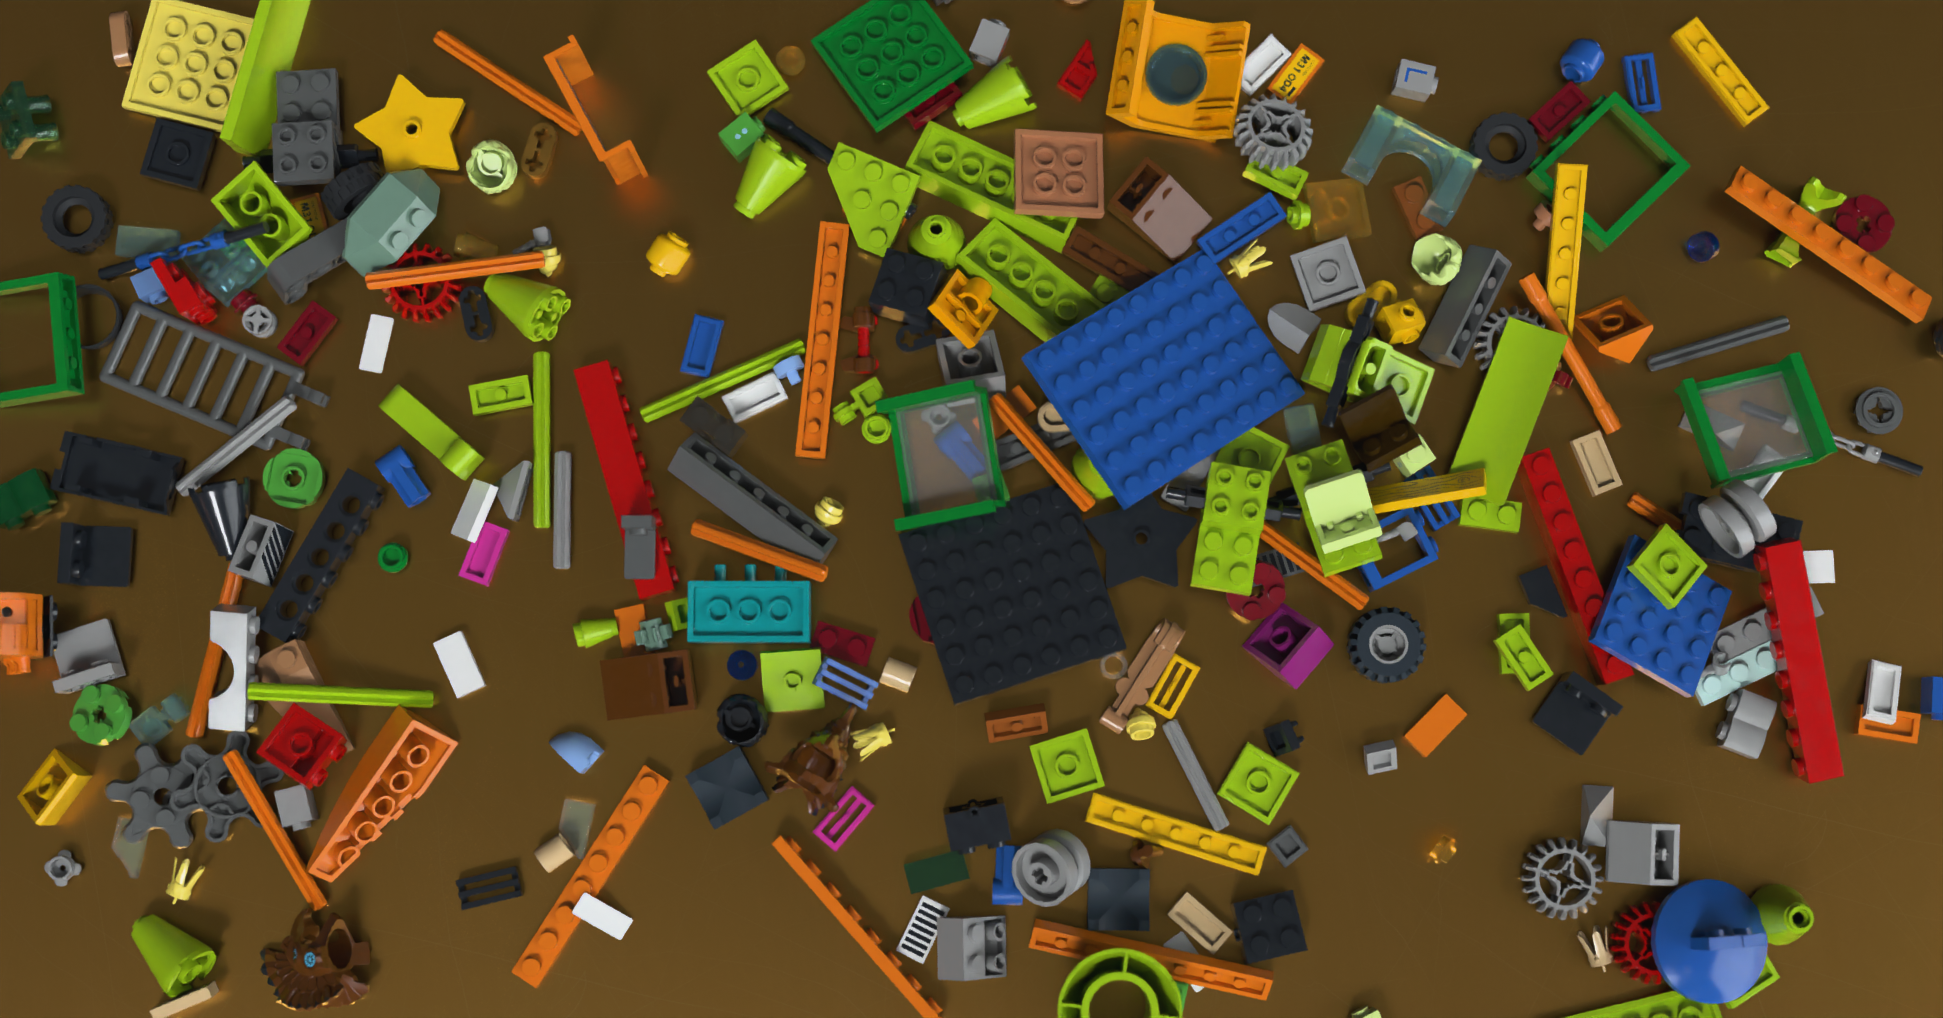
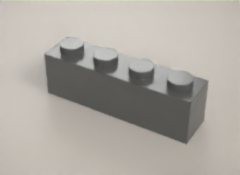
(1465, 306)

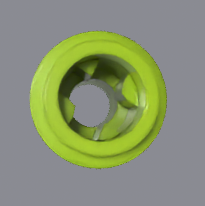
(593, 631)

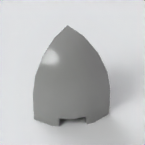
(1292, 324)

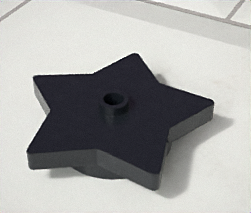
(1129, 559)

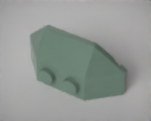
(389, 219)

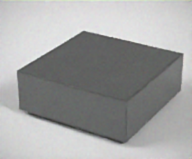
(1287, 846)

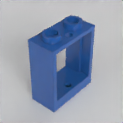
(1427, 544)

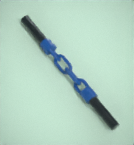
(217, 241)

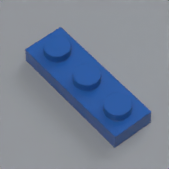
(1241, 228)

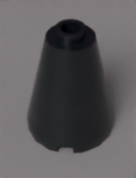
(224, 512)

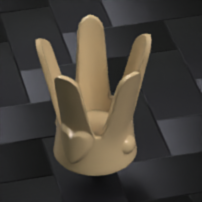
(1601, 955)

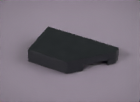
(1541, 591)

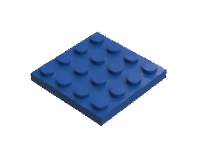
(1656, 640)

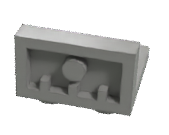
(87, 657)

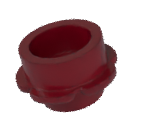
(244, 300)

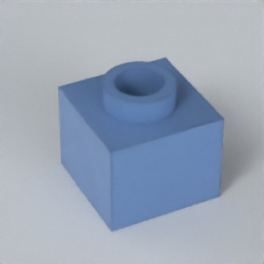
(149, 287)

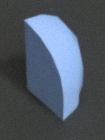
(576, 750)

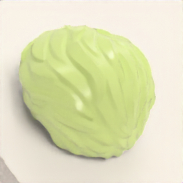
(491, 166)
(1437, 258)

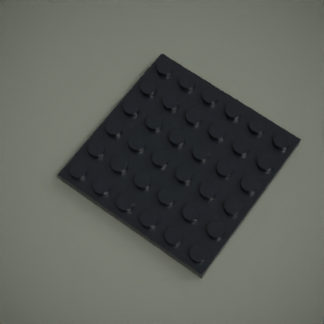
(1012, 594)

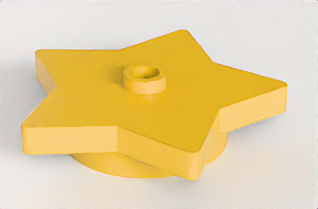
(407, 109)

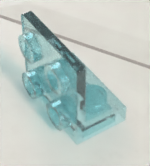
(228, 269)

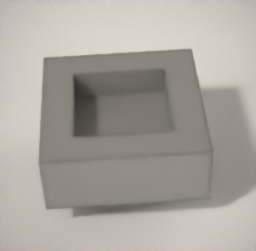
(1380, 757)

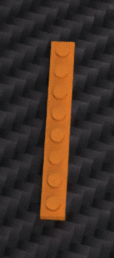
(1828, 244)
(822, 340)
(591, 875)
(849, 919)
(1180, 964)

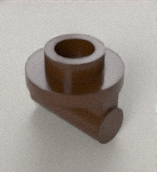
(1141, 853)

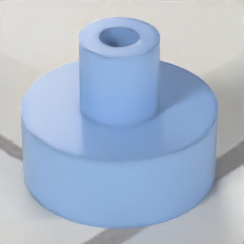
(789, 368)

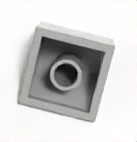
(978, 363)

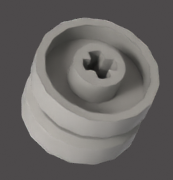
(1737, 518)
(1051, 867)

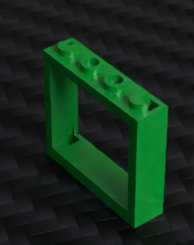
(1590, 229)
(64, 334)

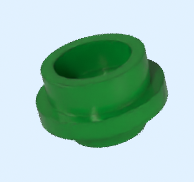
(392, 557)

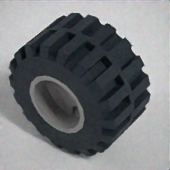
(1386, 645)

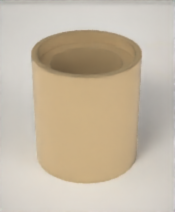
(898, 674)
(554, 852)

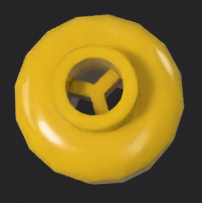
(668, 254)

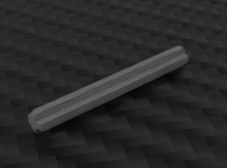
(1718, 343)

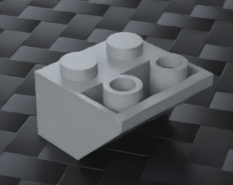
(1642, 852)
(971, 947)

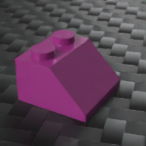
(1288, 645)

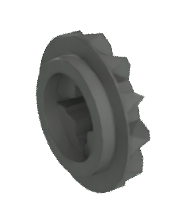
(1886, 400)

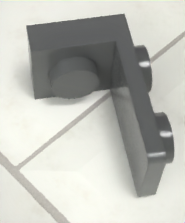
(639, 546)

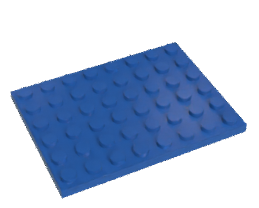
(1163, 377)

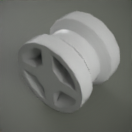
(253, 319)

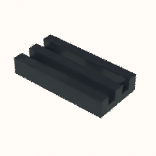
(463, 893)

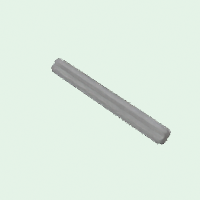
(236, 445)

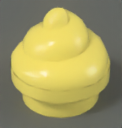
(552, 258)
(828, 512)
(1140, 725)

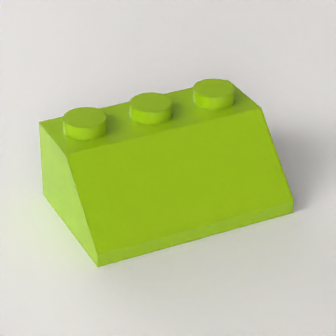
(255, 199)

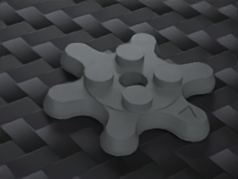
(204, 790)
(140, 796)

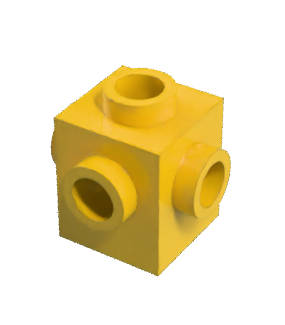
(1400, 322)

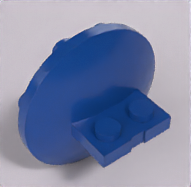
(1709, 941)

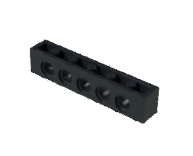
(273, 616)

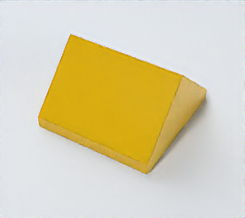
(53, 788)

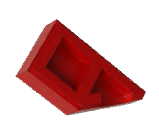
(1080, 73)

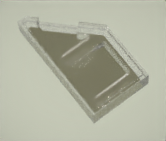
(576, 824)
(130, 854)

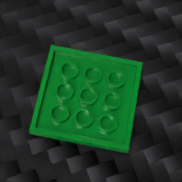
(891, 57)

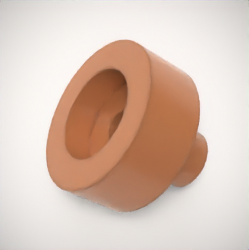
(1543, 212)

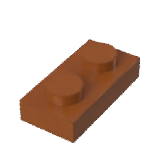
(1411, 199)
(1016, 722)

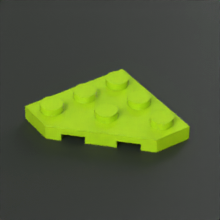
(872, 196)

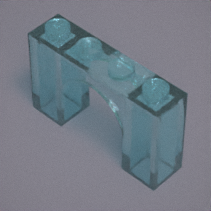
(1449, 165)

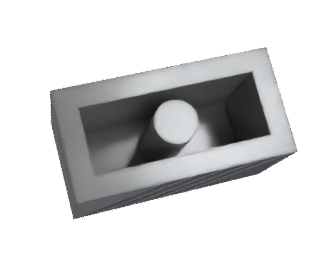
(260, 550)

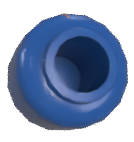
(1581, 60)

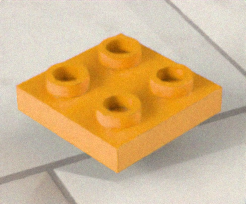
(964, 307)

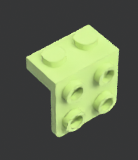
(1342, 511)

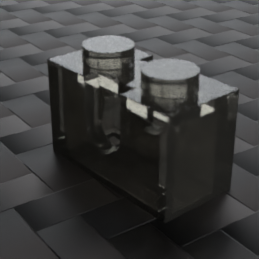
(726, 434)

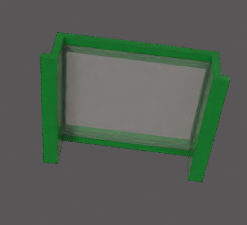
(1757, 421)
(944, 454)

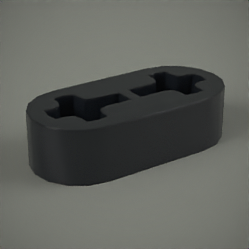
(470, 316)
(921, 343)

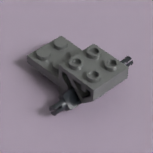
(308, 131)

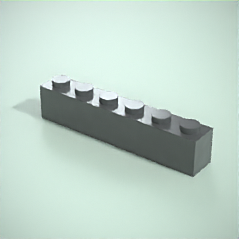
(749, 500)

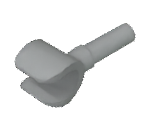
(542, 237)
(1405, 530)
(1716, 668)

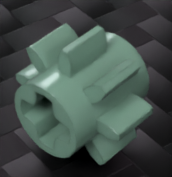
(653, 634)

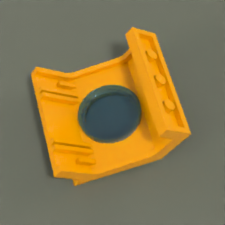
(1177, 73)

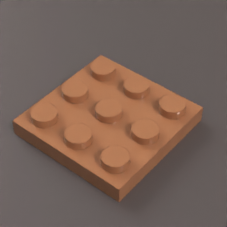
(1058, 173)

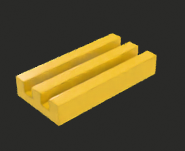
(1160, 708)

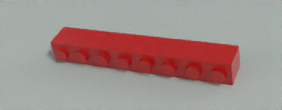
(623, 465)
(1568, 558)
(1798, 660)

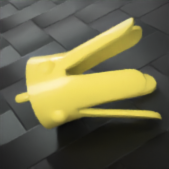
(1242, 262)
(872, 738)
(178, 887)

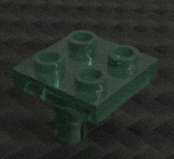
(17, 122)

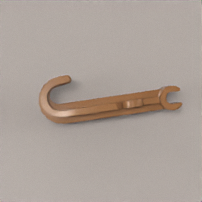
(1143, 673)

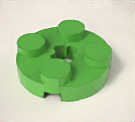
(280, 489)
(86, 711)

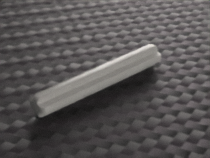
(562, 510)
(1195, 774)

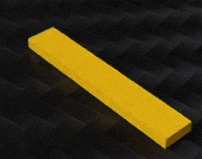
(1565, 240)
(1175, 834)

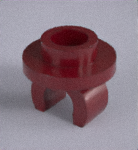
(1561, 378)

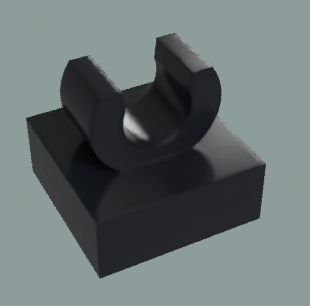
(1282, 737)

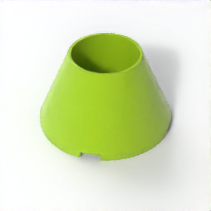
(1126, 964)

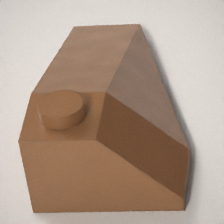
(294, 665)

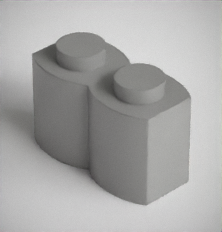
(1745, 723)

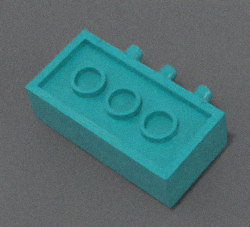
(749, 609)

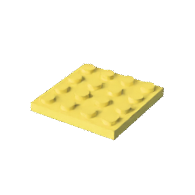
(187, 63)

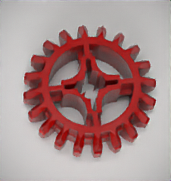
(427, 306)
(1640, 951)

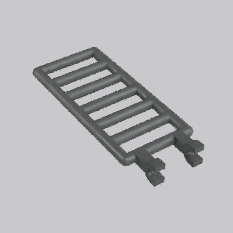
(216, 341)

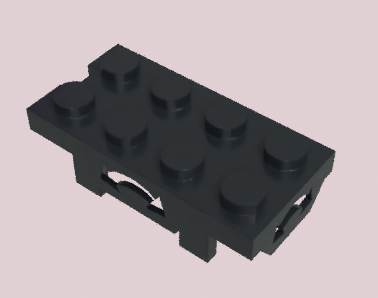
(117, 473)
(1703, 544)

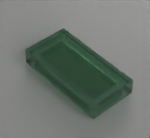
(936, 871)

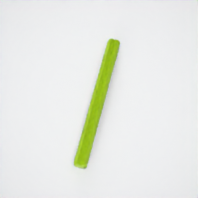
(721, 380)
(541, 440)
(340, 695)

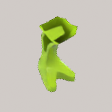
(1813, 199)

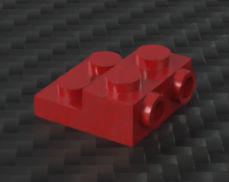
(188, 296)
(303, 747)

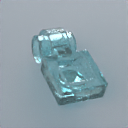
(153, 724)

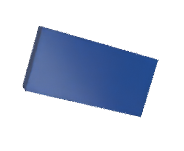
(702, 346)

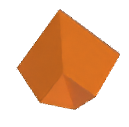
(1615, 328)

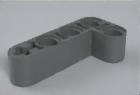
(307, 262)

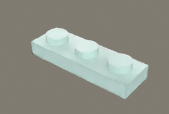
(1743, 671)

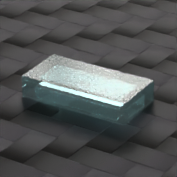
(140, 240)

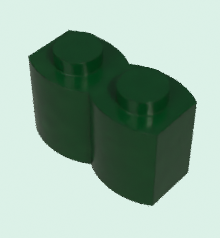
(23, 497)

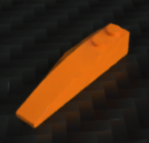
(387, 778)

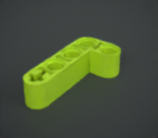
(431, 432)

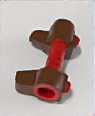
(863, 323)

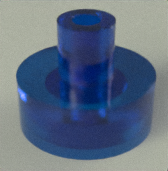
(1703, 246)
(750, 665)

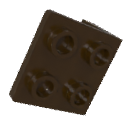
(1379, 428)

